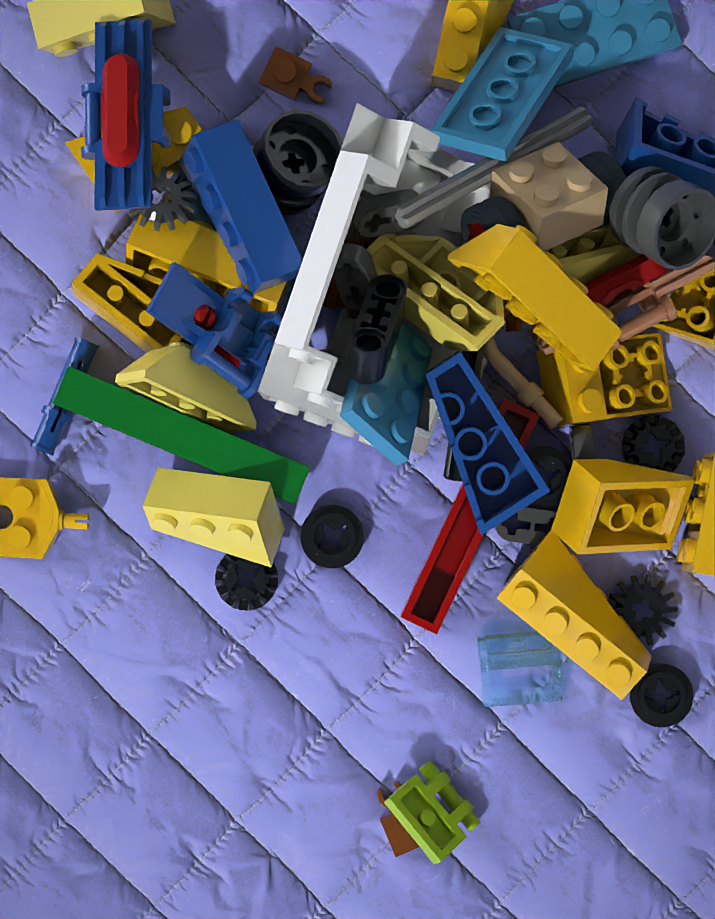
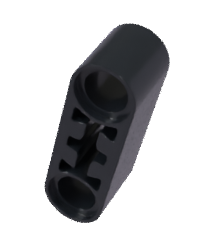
(373, 347)

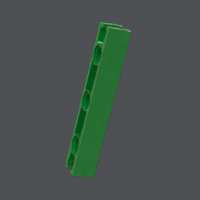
(178, 433)

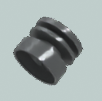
(663, 217)

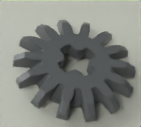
(177, 199)

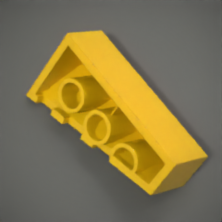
(464, 37)
(199, 252)
(540, 293)
(574, 615)

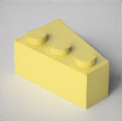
(70, 24)
(216, 513)

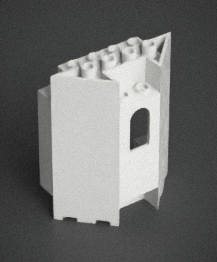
(374, 159)

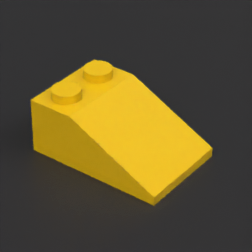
(620, 507)

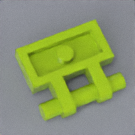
(426, 818)

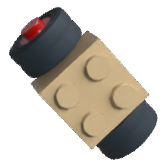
(548, 195)

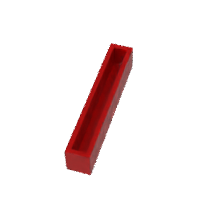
(456, 542)

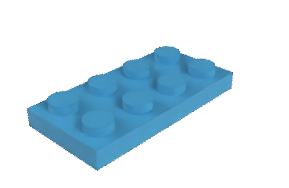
(603, 32)
(502, 93)
(390, 408)

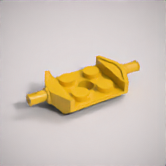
(35, 518)

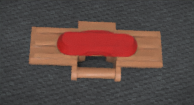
(640, 283)

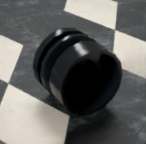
(298, 159)

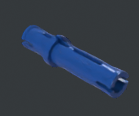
(55, 416)

